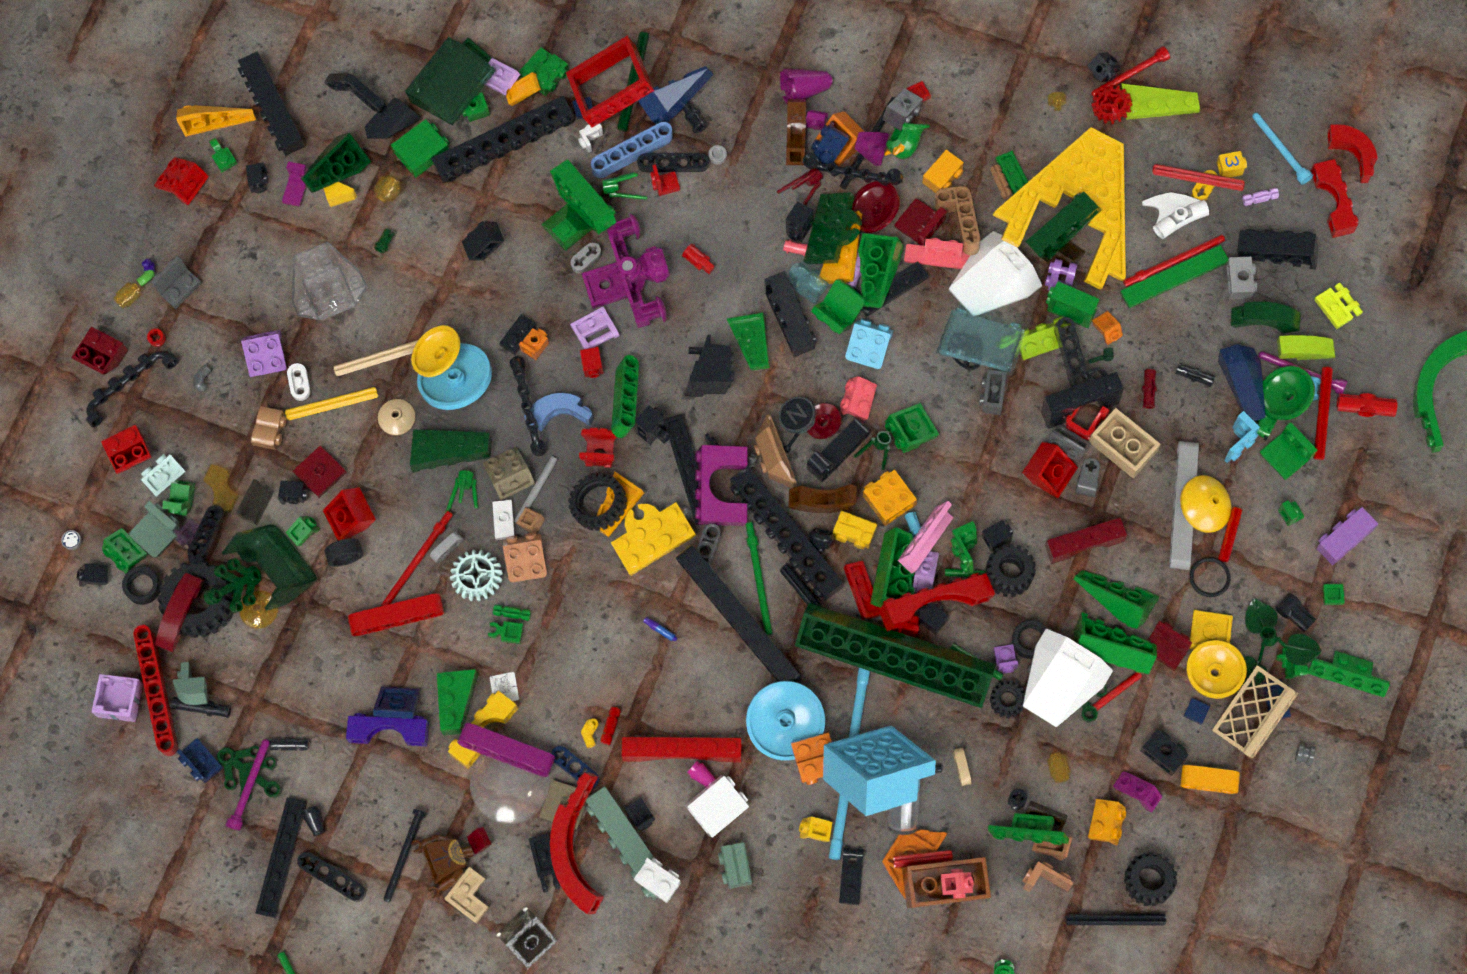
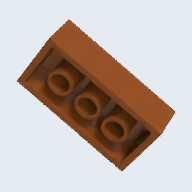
(924, 882)

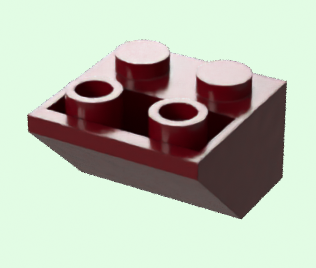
(99, 351)

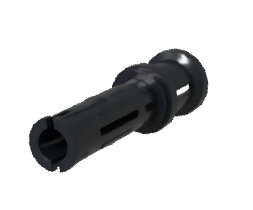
(693, 116)

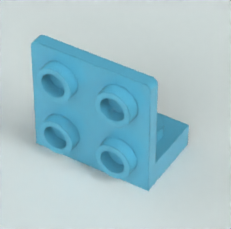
(1246, 430)

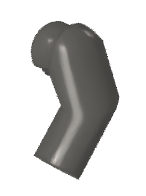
(198, 379)

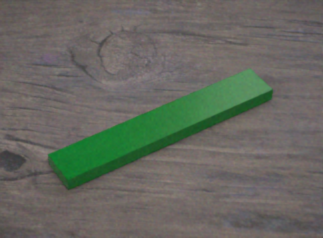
(1174, 276)

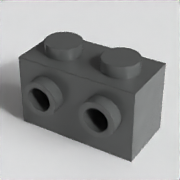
(994, 392)

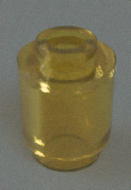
(127, 295)
(1058, 767)

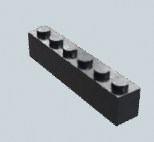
(271, 104)

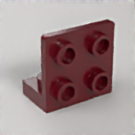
(920, 221)
(1170, 645)

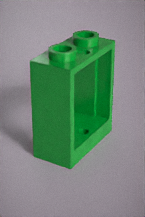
(1072, 303)

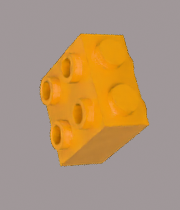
(889, 497)

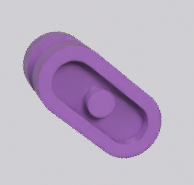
(1056, 268)

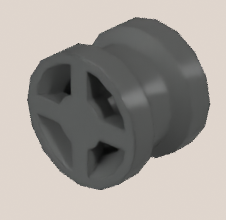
(1305, 754)

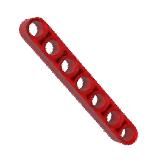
(159, 698)

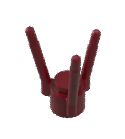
(811, 178)

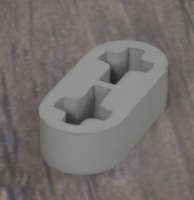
(582, 254)
(446, 547)

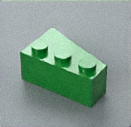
(454, 699)

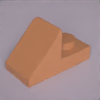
(1058, 851)

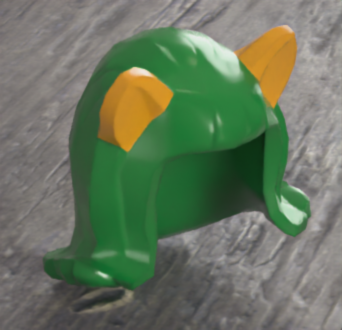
(905, 142)

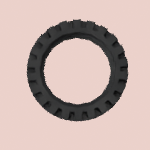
(590, 484)

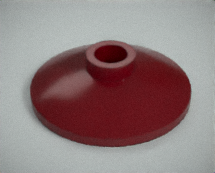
(825, 413)

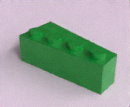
(892, 577)

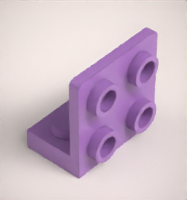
(264, 353)

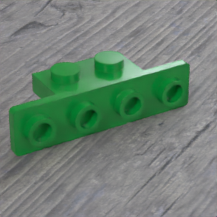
(1350, 672)
(1030, 827)

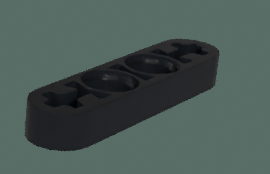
(673, 159)
(208, 535)
(332, 875)

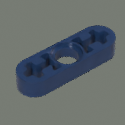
(567, 754)

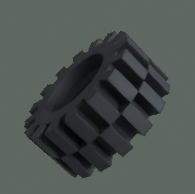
(1001, 709)

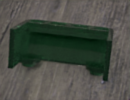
(277, 559)

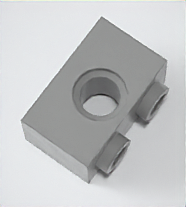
(1241, 267)

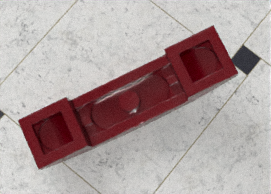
(176, 611)

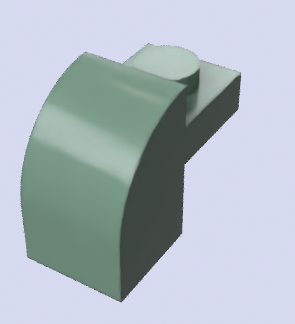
(189, 689)

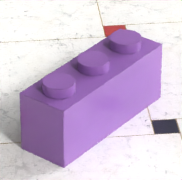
(1346, 535)

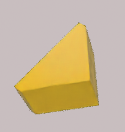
(339, 193)

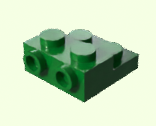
(548, 69)
(911, 428)

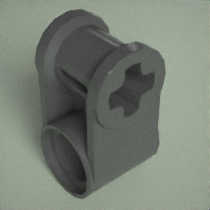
(1088, 480)

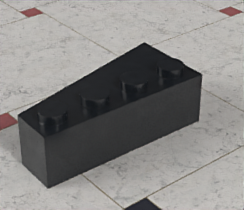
(1279, 247)
(789, 314)

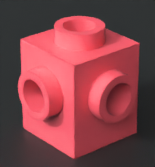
(957, 883)

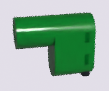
(1266, 426)

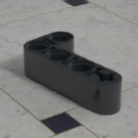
(1076, 353)
(825, 463)

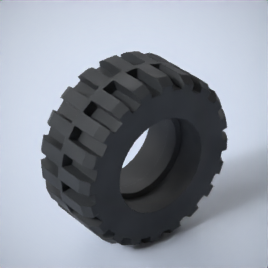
(214, 615)

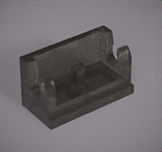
(255, 502)

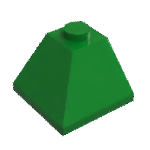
(566, 227)

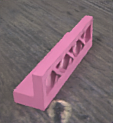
(926, 537)

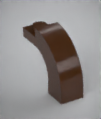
(796, 131)
(822, 501)

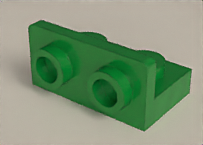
(123, 550)

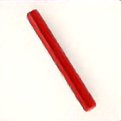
(1198, 177)
(1323, 412)

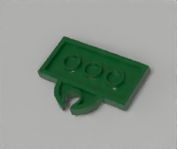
(832, 228)

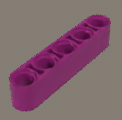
(506, 750)

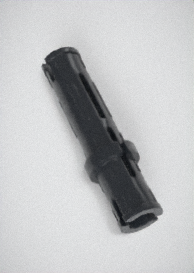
(209, 709)

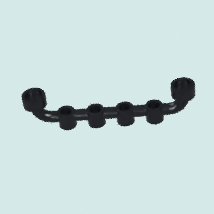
(893, 176)
(115, 385)
(537, 446)

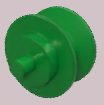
(1004, 967)

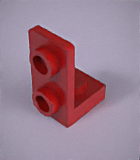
(664, 183)

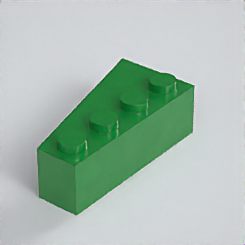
(582, 197)
(1114, 645)

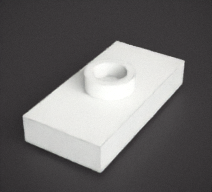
(503, 519)

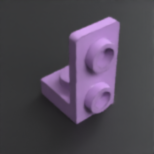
(925, 573)

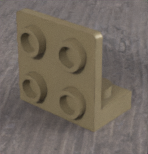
(508, 473)

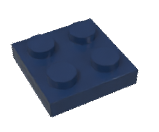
(396, 702)

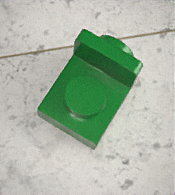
(1290, 512)
(302, 529)

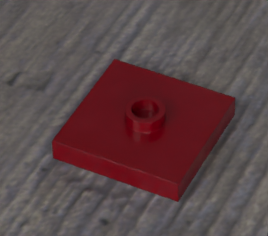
(319, 471)

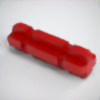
(610, 725)

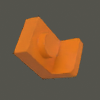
(1108, 327)

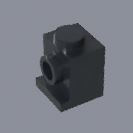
(257, 177)
(292, 492)

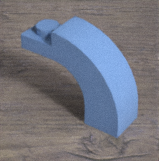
(558, 404)

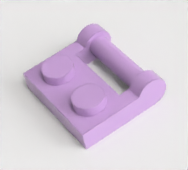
(591, 325)

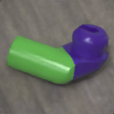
(149, 272)

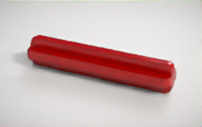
(1230, 534)
(922, 858)

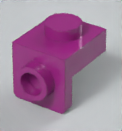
(816, 119)

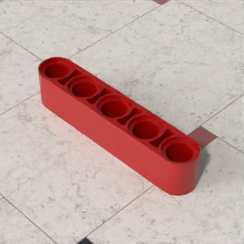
(395, 614)

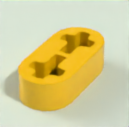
(1207, 188)

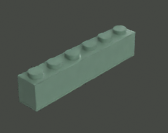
(620, 831)

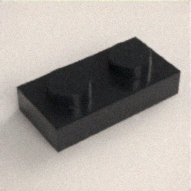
(517, 334)

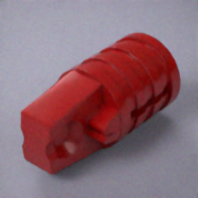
(698, 259)

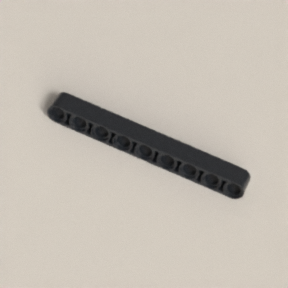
(737, 615)

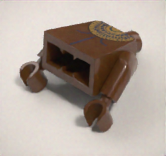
(444, 860)

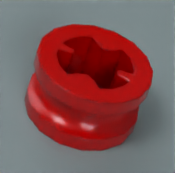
(160, 342)

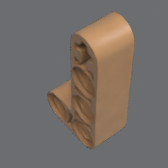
(960, 201)

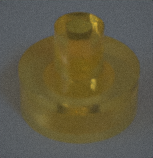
(1056, 100)

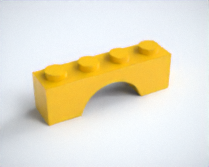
(498, 709)

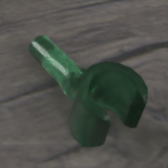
(1108, 355)

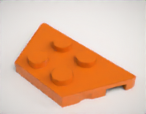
(918, 842)

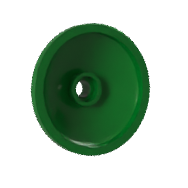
(1284, 384)

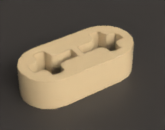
(961, 766)

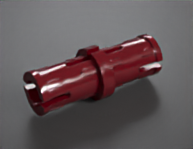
(1149, 389)

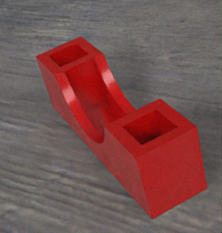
(1328, 177)

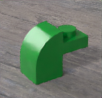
(180, 497)

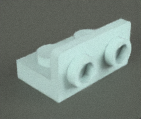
(162, 474)

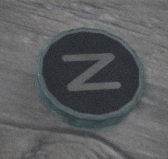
(797, 415)

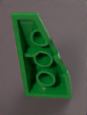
(878, 265)
(1123, 602)

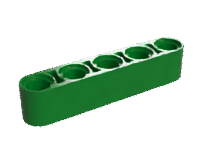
(625, 396)

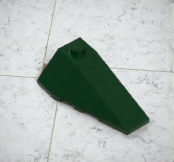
(336, 162)

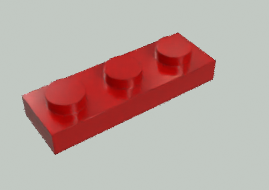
(861, 589)

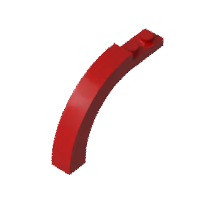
(562, 848)

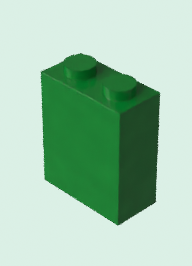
(419, 146)

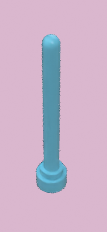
(1302, 174)

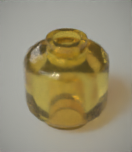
(387, 188)

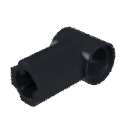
(1291, 609)

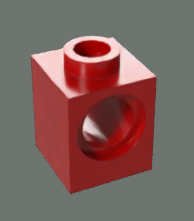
(591, 362)

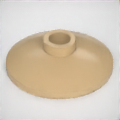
(400, 424)

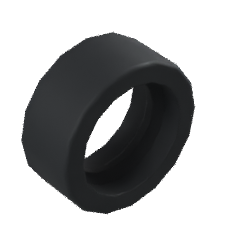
(343, 552)
(131, 575)
(1033, 624)

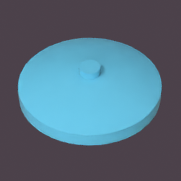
(460, 383)
(783, 715)

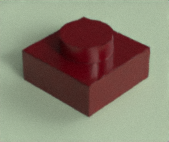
(479, 840)

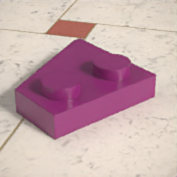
(872, 146)

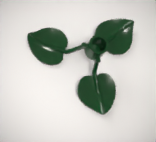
(1262, 619)

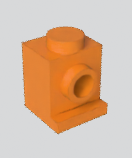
(531, 348)

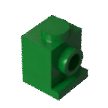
(477, 108)

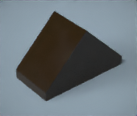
(1069, 253)

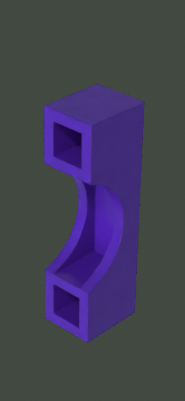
(362, 728)

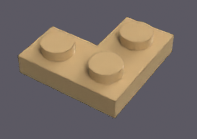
(463, 896)

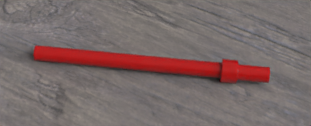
(1143, 274)
(438, 529)

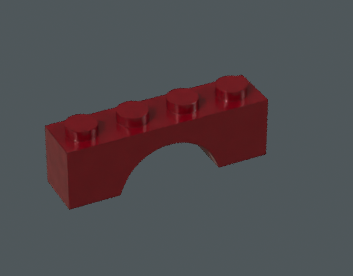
(1100, 535)

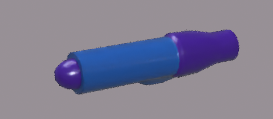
(660, 629)

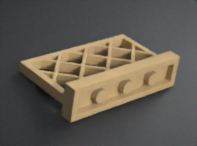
(1271, 719)

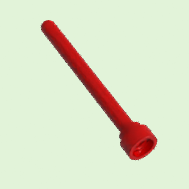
(1160, 55)

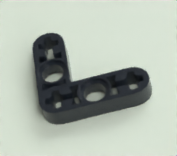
(348, 82)

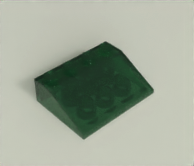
(449, 81)

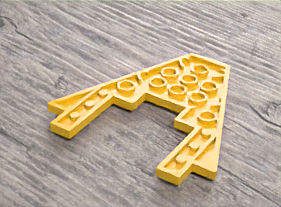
(1088, 165)

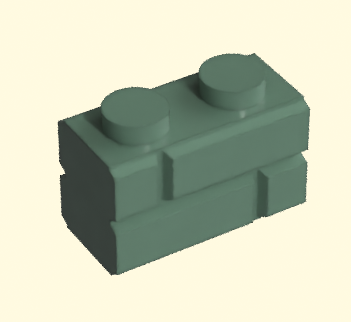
(736, 865)

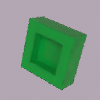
(1333, 594)

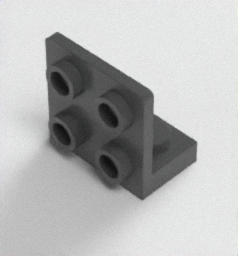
(175, 283)

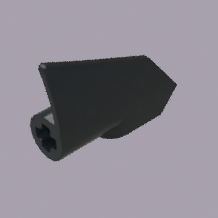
(391, 120)

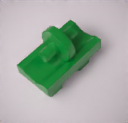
(1290, 669)

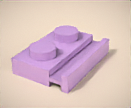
(503, 77)

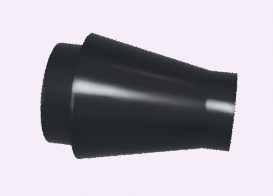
(314, 820)

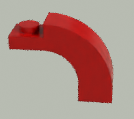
(1358, 144)

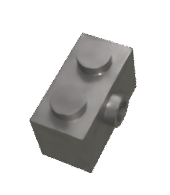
(903, 109)

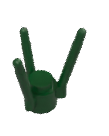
(881, 442)

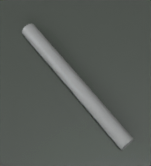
(538, 485)

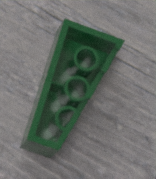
(1063, 226)
(443, 448)

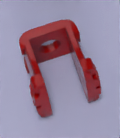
(1078, 430)
(598, 440)

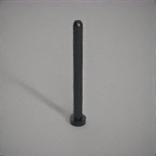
(418, 815)

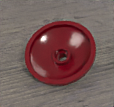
(877, 205)

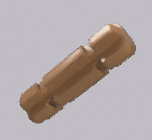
(1001, 182)

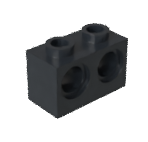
(799, 222)

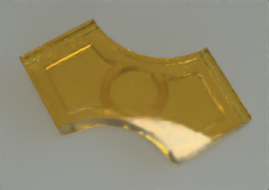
(218, 480)

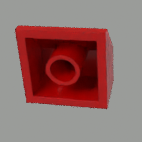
(1050, 469)
(349, 513)

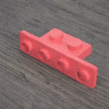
(937, 253)

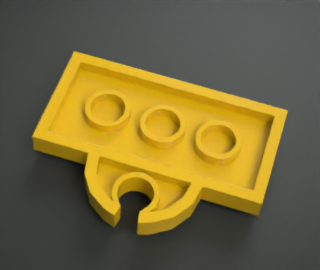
(651, 536)

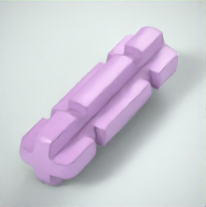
(1260, 196)

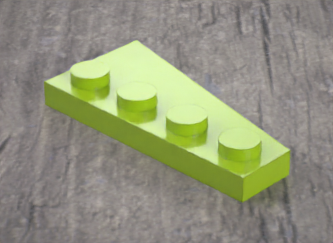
(1160, 102)

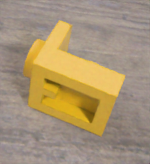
(815, 829)

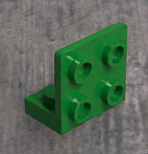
(1288, 451)
(964, 539)

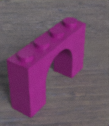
(710, 509)

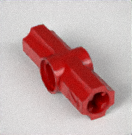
(1366, 405)

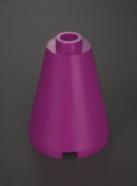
(803, 83)

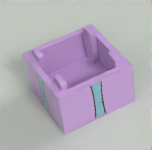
(117, 698)

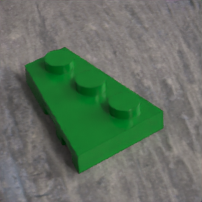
(752, 339)

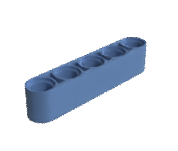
(635, 142)

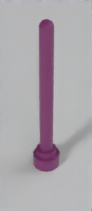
(1337, 385)
(235, 820)

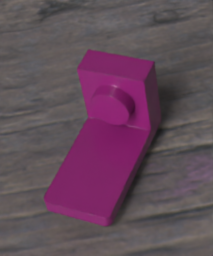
(295, 186)
(1138, 789)

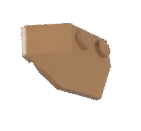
(773, 455)

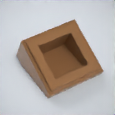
(530, 520)

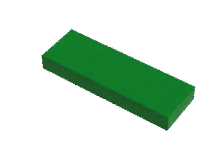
(1012, 171)

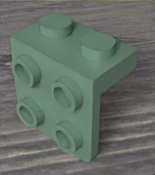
(155, 530)

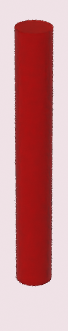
(1117, 690)

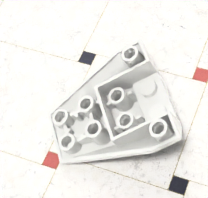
(994, 277)
(1062, 677)

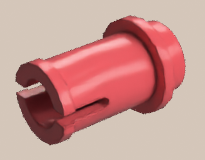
(794, 247)

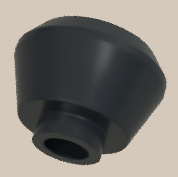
(821, 538)

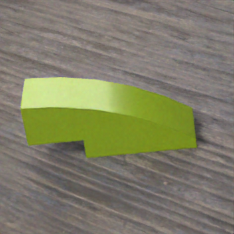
(1305, 347)

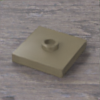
(558, 794)

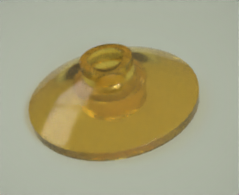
(260, 618)

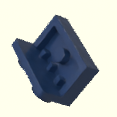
(829, 143)
(200, 760)

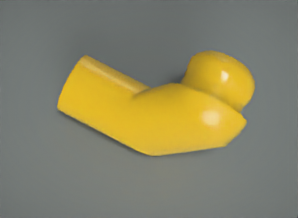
(588, 731)

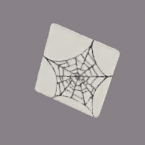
(505, 684)

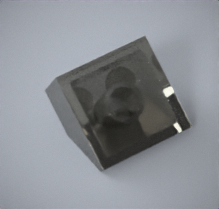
(526, 937)

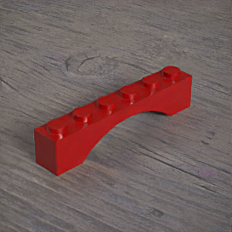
(970, 591)
(656, 748)

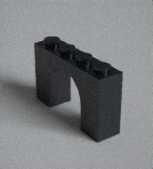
(1104, 390)

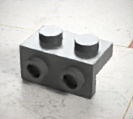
(1069, 442)

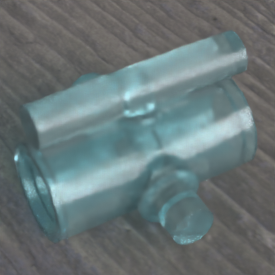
(807, 282)

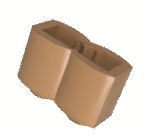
(268, 428)

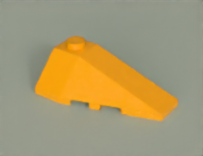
(207, 118)

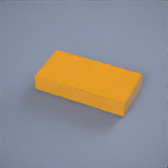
(522, 89)

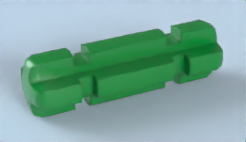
(511, 612)

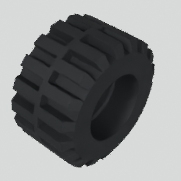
(1017, 557)
(1157, 863)

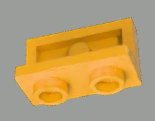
(1107, 821)

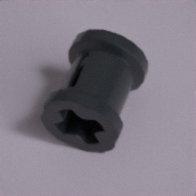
(1023, 798)

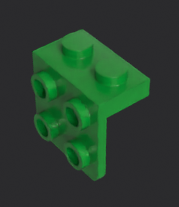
(839, 307)

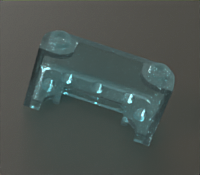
(981, 341)

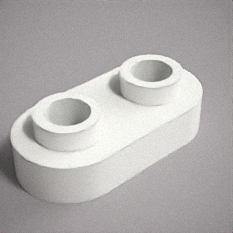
(298, 383)

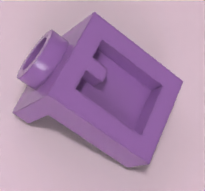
(1005, 658)

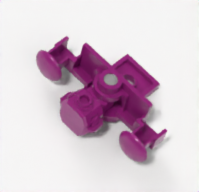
(629, 275)

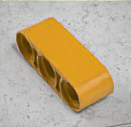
(1210, 779)

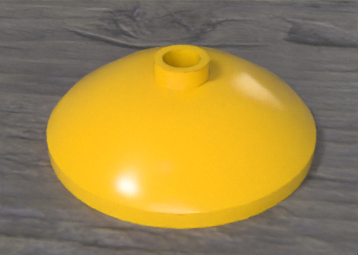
(435, 351)
(1199, 507)
(1219, 657)

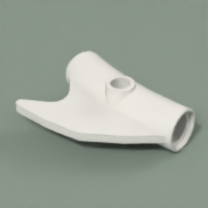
(1175, 211)

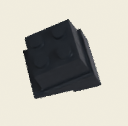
(712, 371)

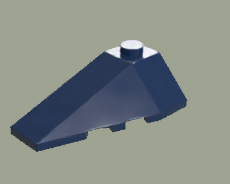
(667, 101)
(1244, 377)

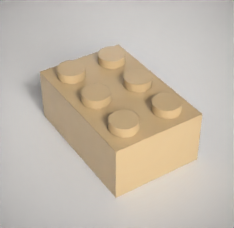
(1124, 443)

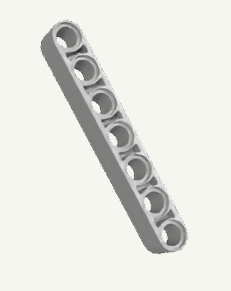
(1181, 530)

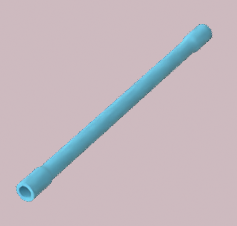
(837, 840)

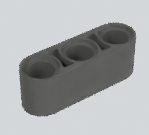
(709, 543)

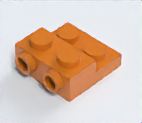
(810, 756)

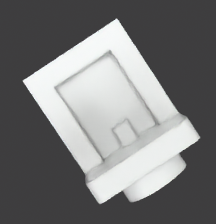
(589, 134)

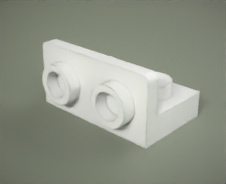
(657, 880)

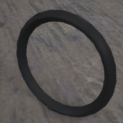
(1204, 593)

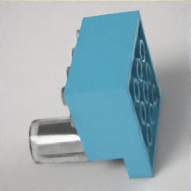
(880, 774)

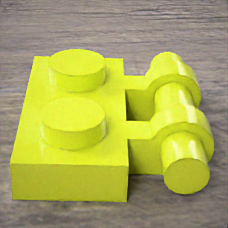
(1335, 309)

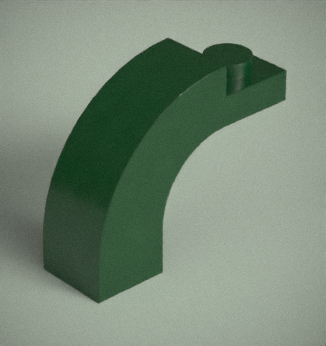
(1266, 313)

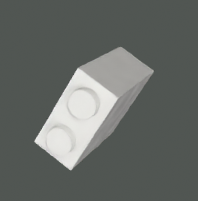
(717, 805)

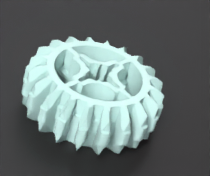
(468, 575)

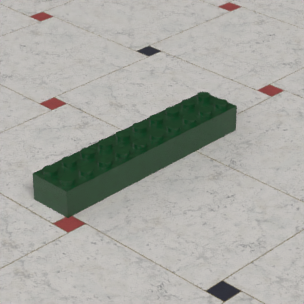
(895, 655)

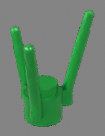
(611, 185)
(464, 481)

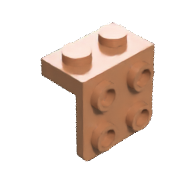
(524, 557)
(1046, 871)

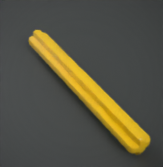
(331, 403)

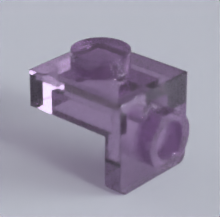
(187, 532)

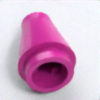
(701, 774)

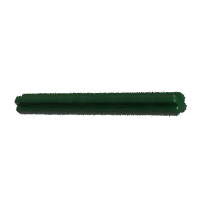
(633, 77)

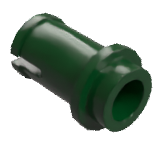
(385, 239)

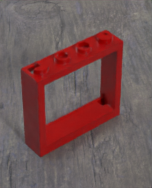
(598, 64)

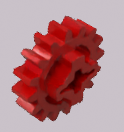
(1112, 104)

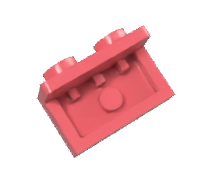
(858, 398)

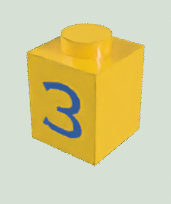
(1231, 164)

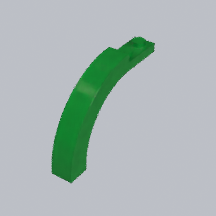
(1423, 390)

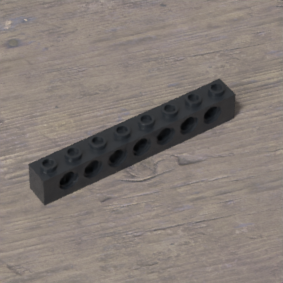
(508, 130)
(747, 479)

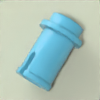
(913, 523)

